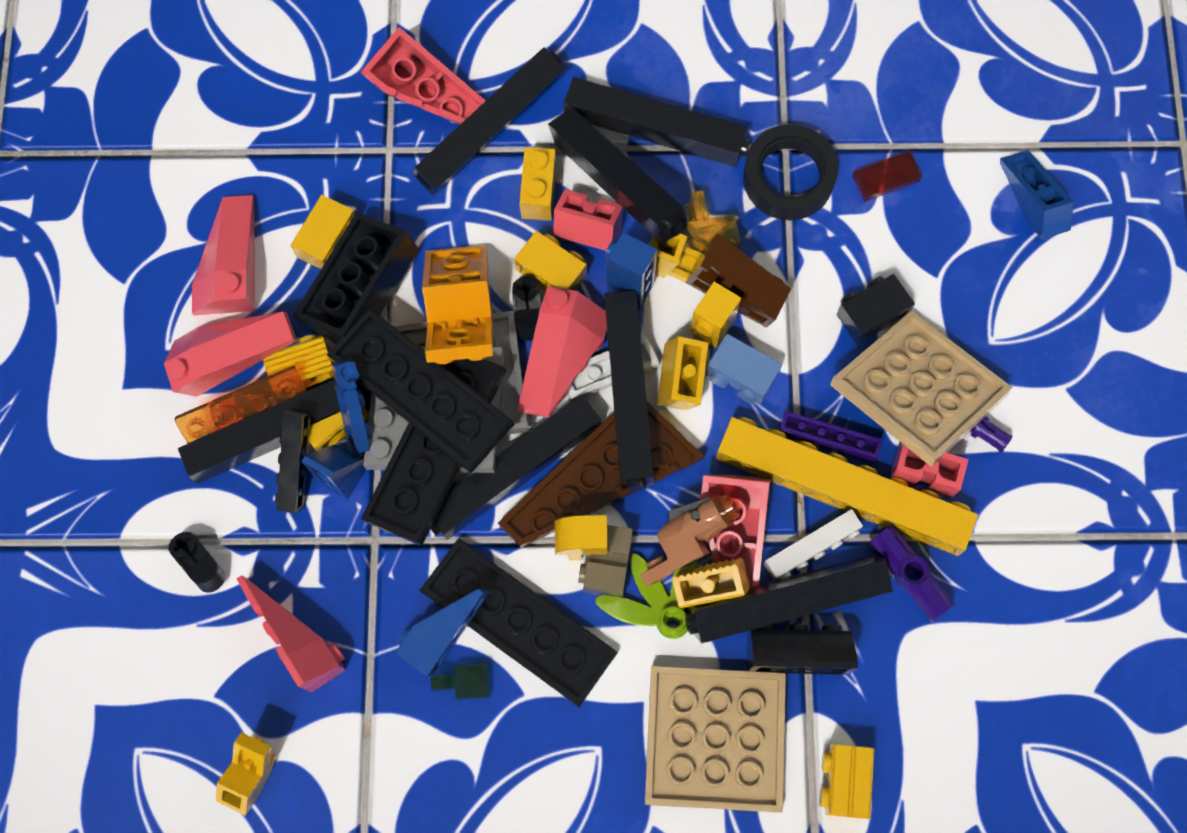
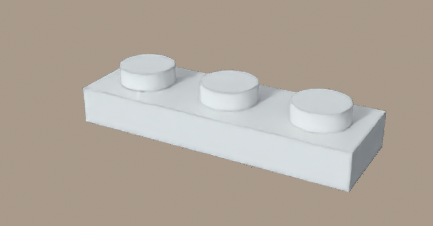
(598, 375)

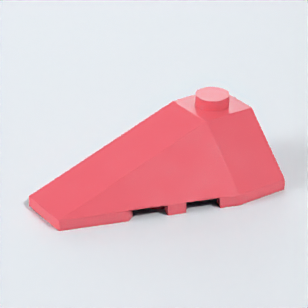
(416, 77)
(228, 262)
(563, 342)
(224, 350)
(747, 533)
(302, 650)

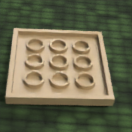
(921, 387)
(715, 739)

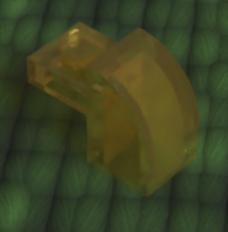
(702, 229)

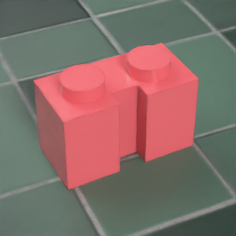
(587, 221)
(942, 478)

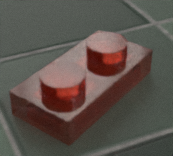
(887, 176)

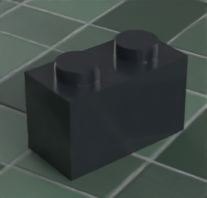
(874, 308)

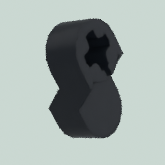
(526, 294)
(206, 573)

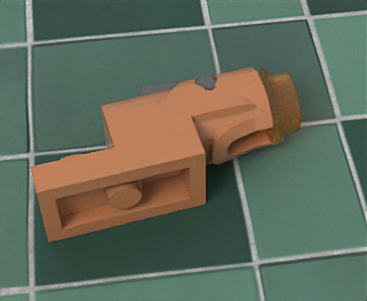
(685, 535)

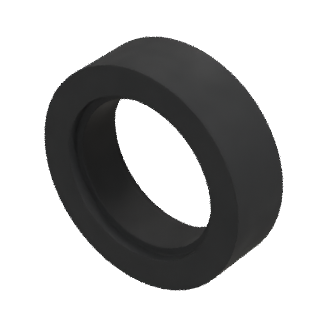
(795, 138)

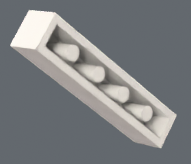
(813, 545)

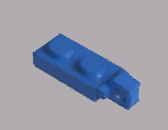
(350, 405)

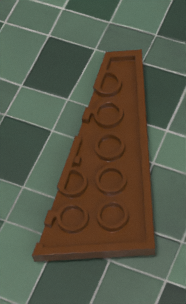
(591, 479)

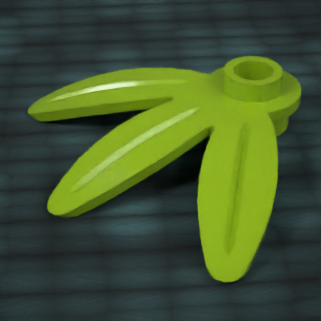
(662, 607)

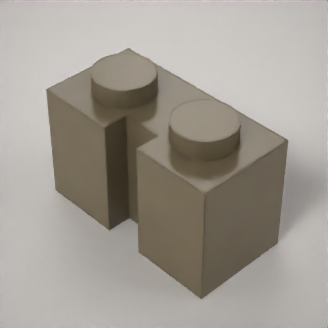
(608, 572)

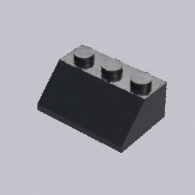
(801, 650)

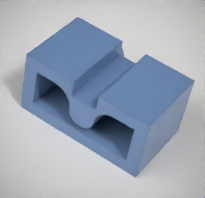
(743, 369)

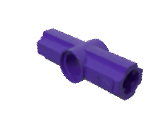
(926, 591)

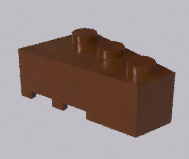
(725, 264)

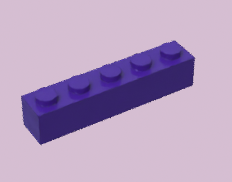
(831, 437)

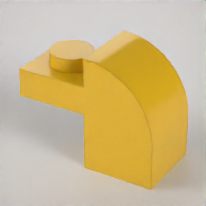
(674, 257)
(581, 536)
(246, 774)

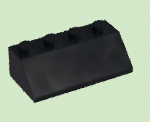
(357, 276)

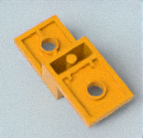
(457, 304)

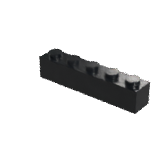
(292, 471)

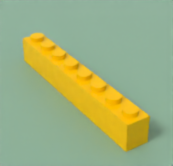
(847, 486)

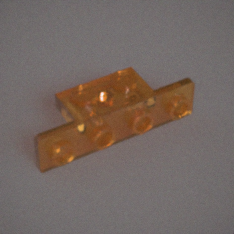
(240, 404)

